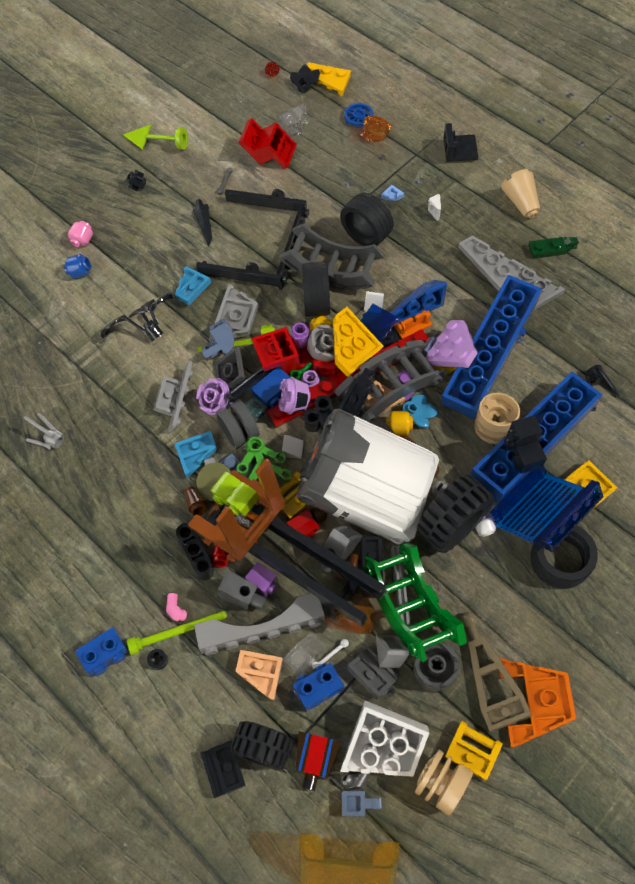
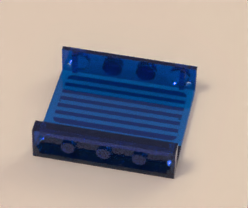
(545, 508)

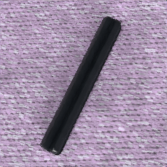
(247, 384)

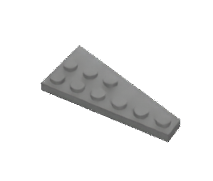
(497, 268)

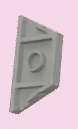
(238, 311)

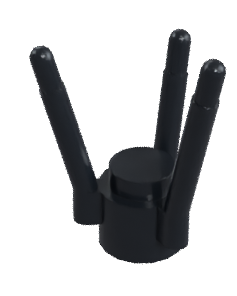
(598, 375)

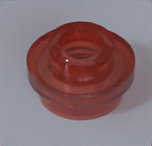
(272, 69)

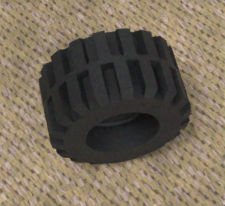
(261, 745)

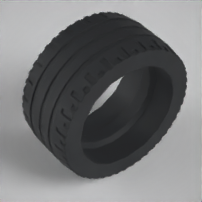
(366, 219)
(316, 289)
(565, 580)

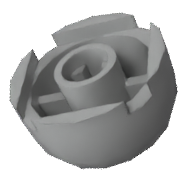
(321, 343)

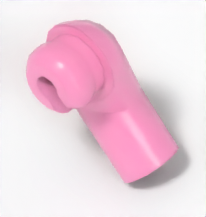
(173, 610)

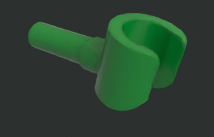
(298, 373)

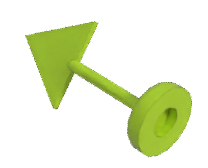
(140, 136)

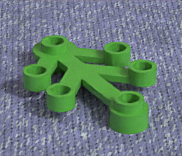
(258, 453)

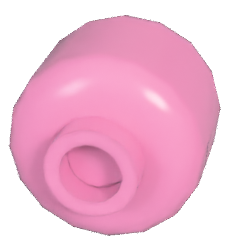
(80, 234)

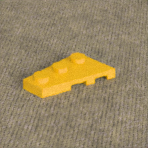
(332, 77)

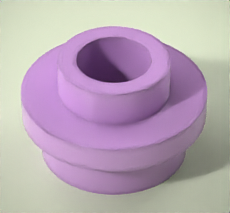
(310, 375)

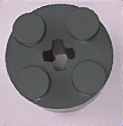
(437, 679)

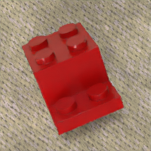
(267, 143)
(278, 350)

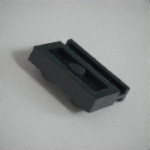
(222, 770)

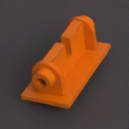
(413, 324)

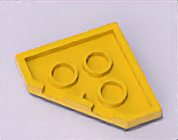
(352, 342)

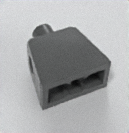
(341, 542)
(231, 590)

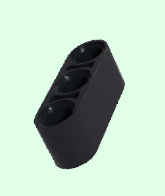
(199, 559)

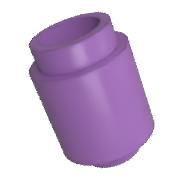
(299, 335)

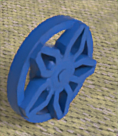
(357, 114)

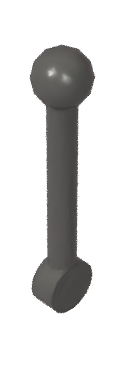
(221, 190)

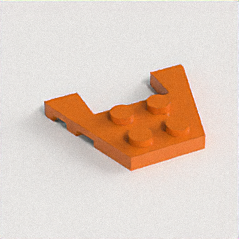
(547, 697)

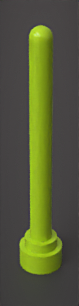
(137, 644)

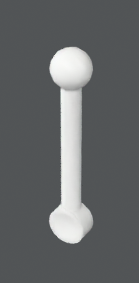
(344, 643)

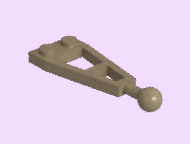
(503, 712)

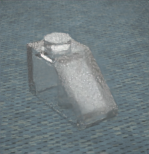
(304, 654)

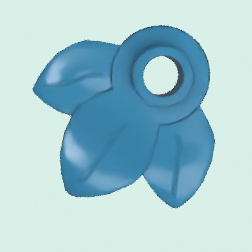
(421, 410)

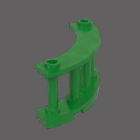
(449, 625)

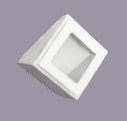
(434, 206)
(375, 298)
(292, 447)

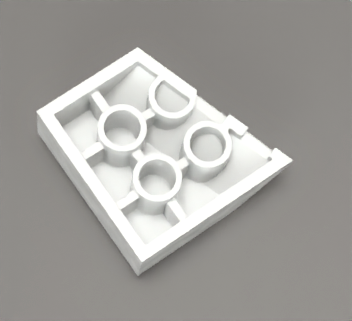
(385, 743)

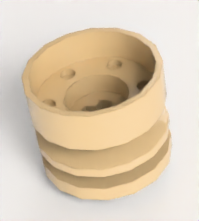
(495, 417)
(444, 782)

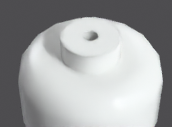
(485, 527)

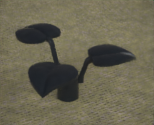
(151, 327)

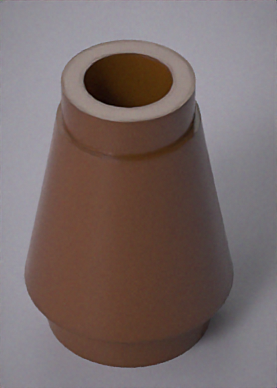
(195, 501)

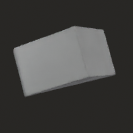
(390, 651)

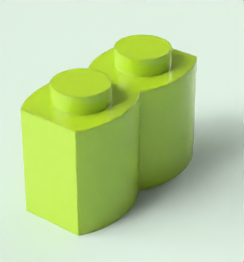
(235, 494)

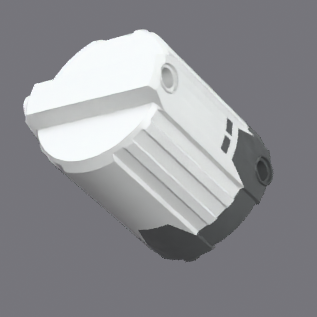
(368, 477)

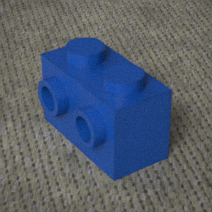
(102, 652)
(318, 686)

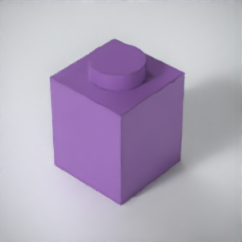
(263, 578)

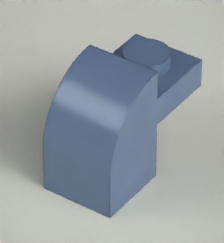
(223, 338)

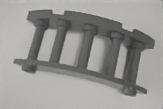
(337, 279)
(381, 363)

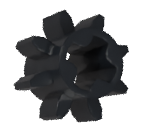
(136, 180)

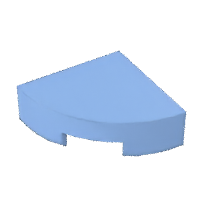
(392, 194)

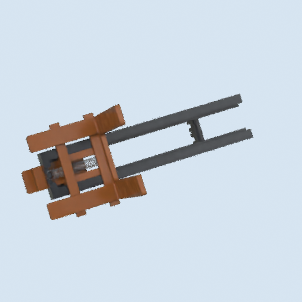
(240, 535)

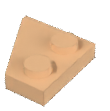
(260, 671)

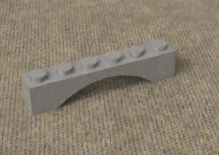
(218, 635)

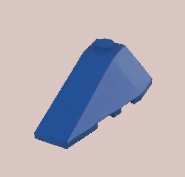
(426, 297)

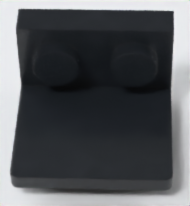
(459, 146)

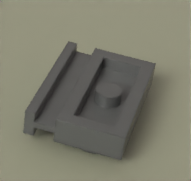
(367, 672)

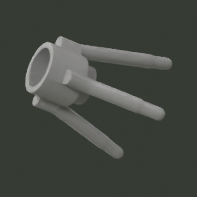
(52, 438)

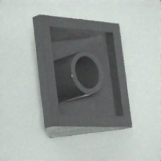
(231, 368)

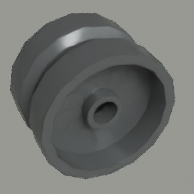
(237, 423)

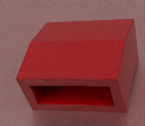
(304, 523)

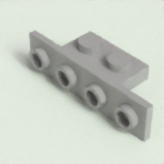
(171, 395)

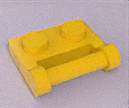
(292, 504)
(470, 756)

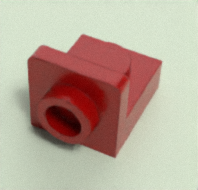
(325, 368)

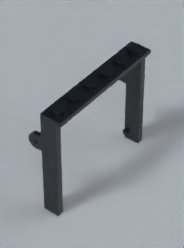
(252, 272)

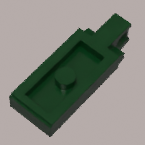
(552, 246)

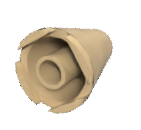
(523, 192)

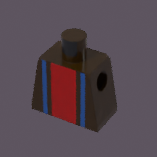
(315, 758)

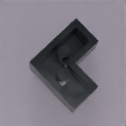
(524, 444)

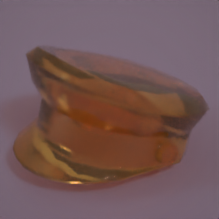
(375, 128)
(352, 626)

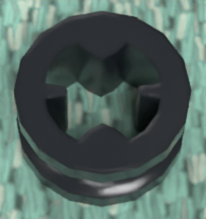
(152, 664)

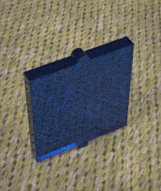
(378, 321)

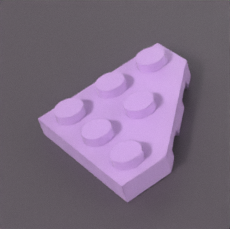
(453, 346)

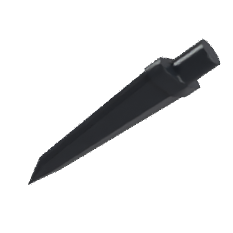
(202, 215)

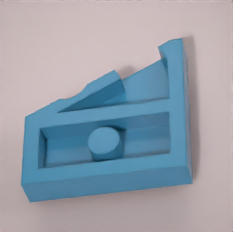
(191, 285)
(194, 451)

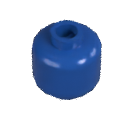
(77, 266)

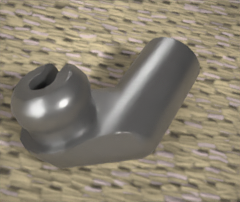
(354, 781)

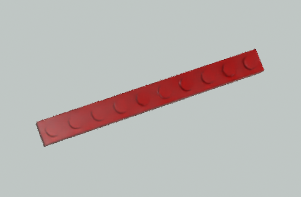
(329, 385)

